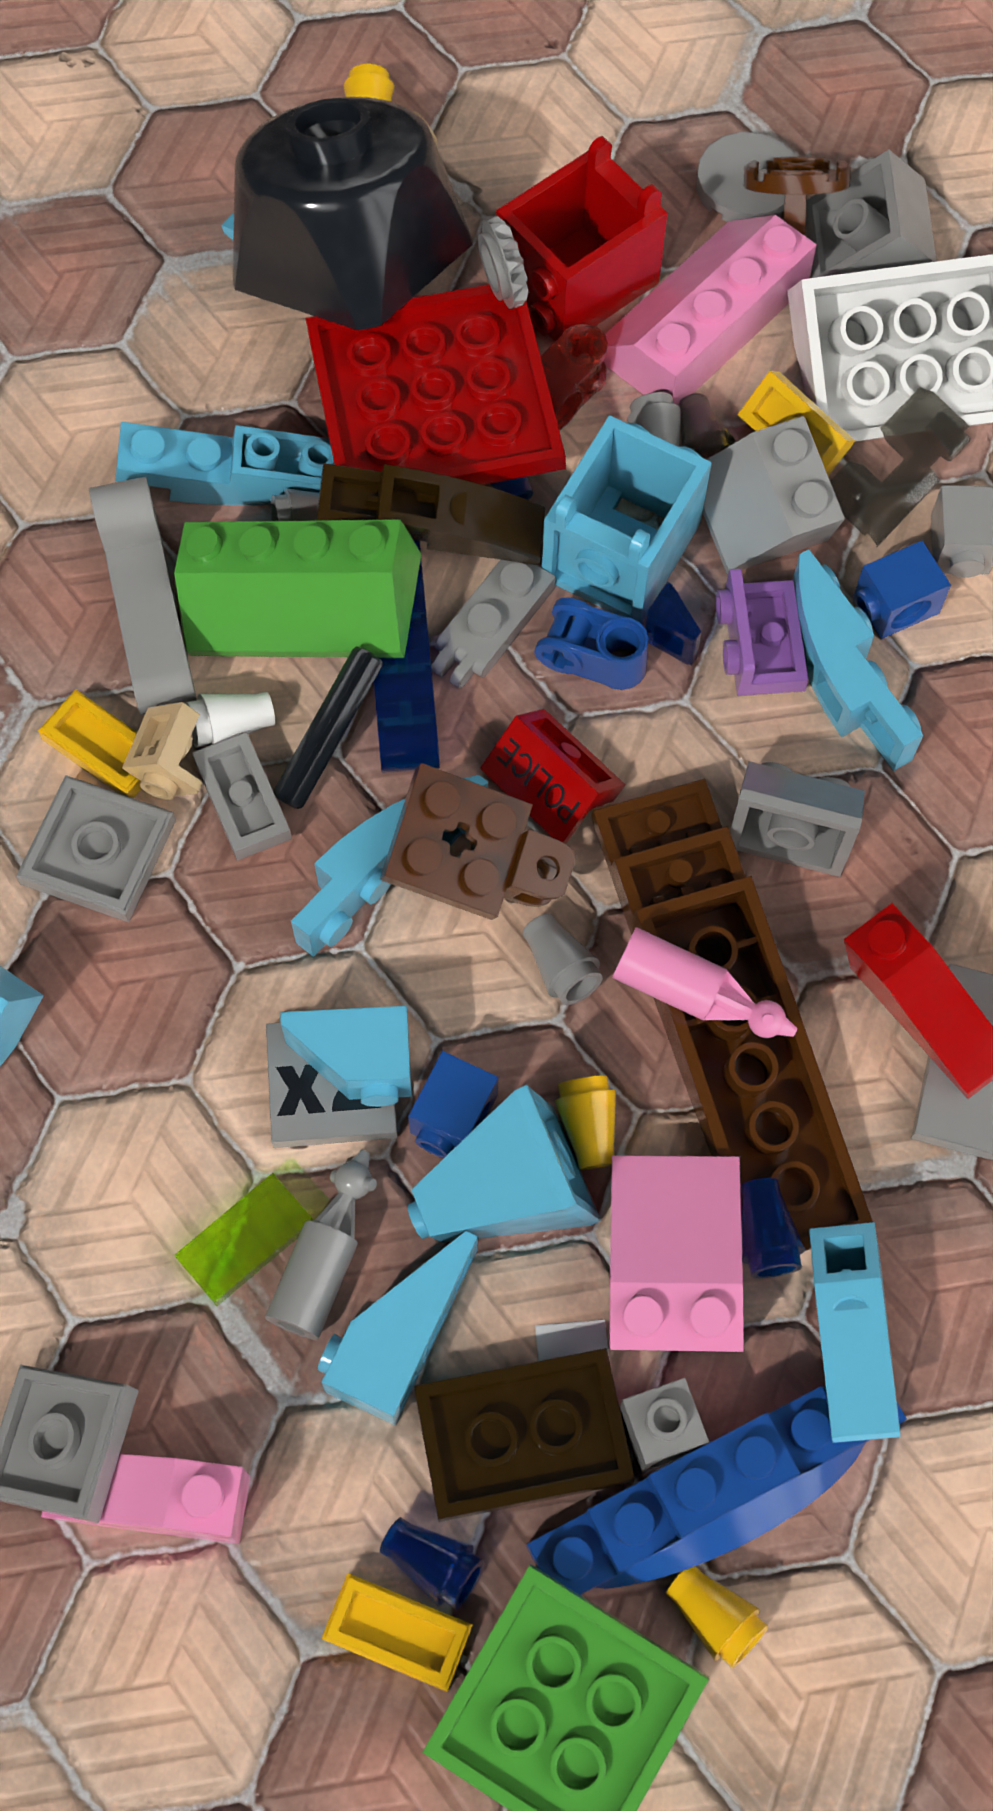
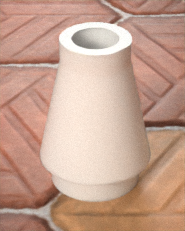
(230, 715)

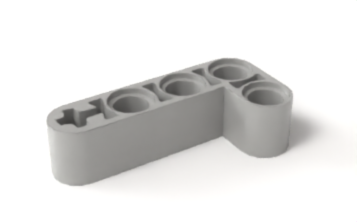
(143, 593)

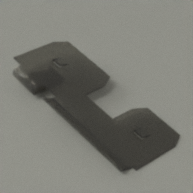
(881, 506)

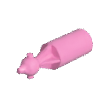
(695, 985)

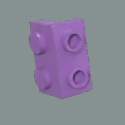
(764, 636)

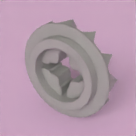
(502, 262)

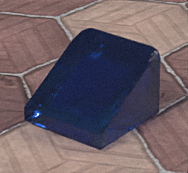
(672, 626)

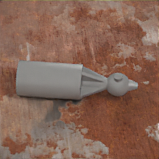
(321, 1256)

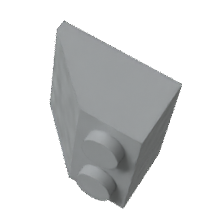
(872, 223)
(769, 496)
(797, 818)

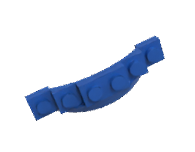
(703, 1501)

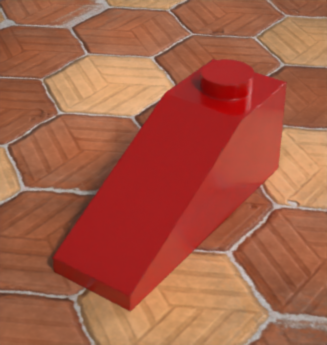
(923, 997)

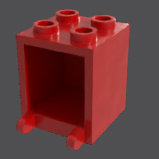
(586, 241)

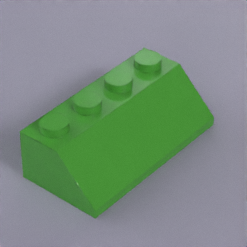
(296, 587)

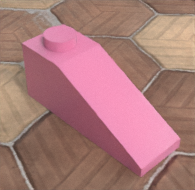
(174, 1498)

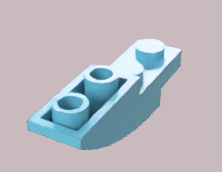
(222, 468)
(844, 682)
(351, 878)

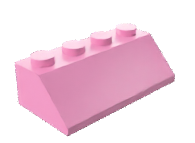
(709, 306)

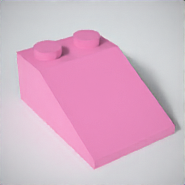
(676, 1254)

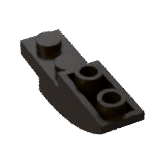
(436, 510)

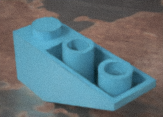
(854, 1333)

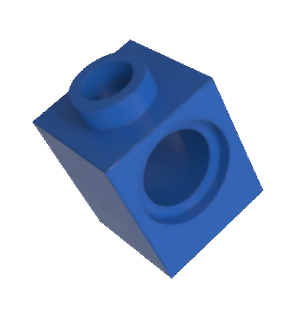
(901, 589)
(451, 1104)

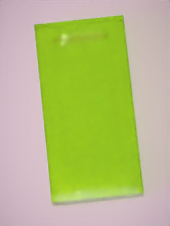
(243, 1239)

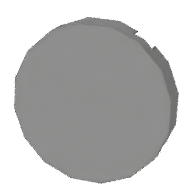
(722, 176)

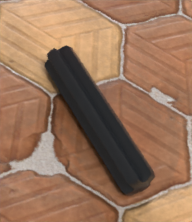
(328, 727)

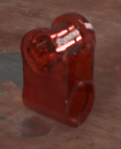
(575, 369)

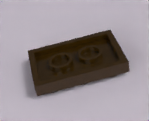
(523, 1434)

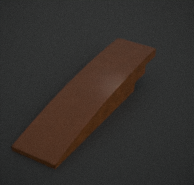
(749, 1092)

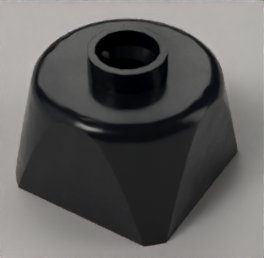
(343, 211)

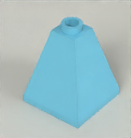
(505, 1178)

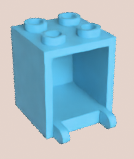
(612, 555)

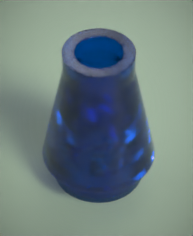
(768, 1232)
(434, 1562)

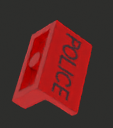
(551, 770)

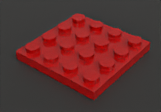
(439, 390)

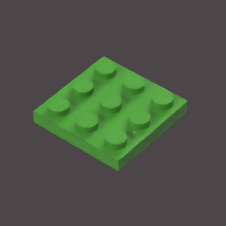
(565, 1706)

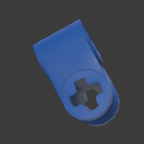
(589, 645)

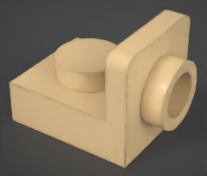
(160, 747)

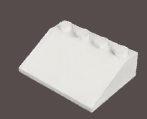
(887, 331)

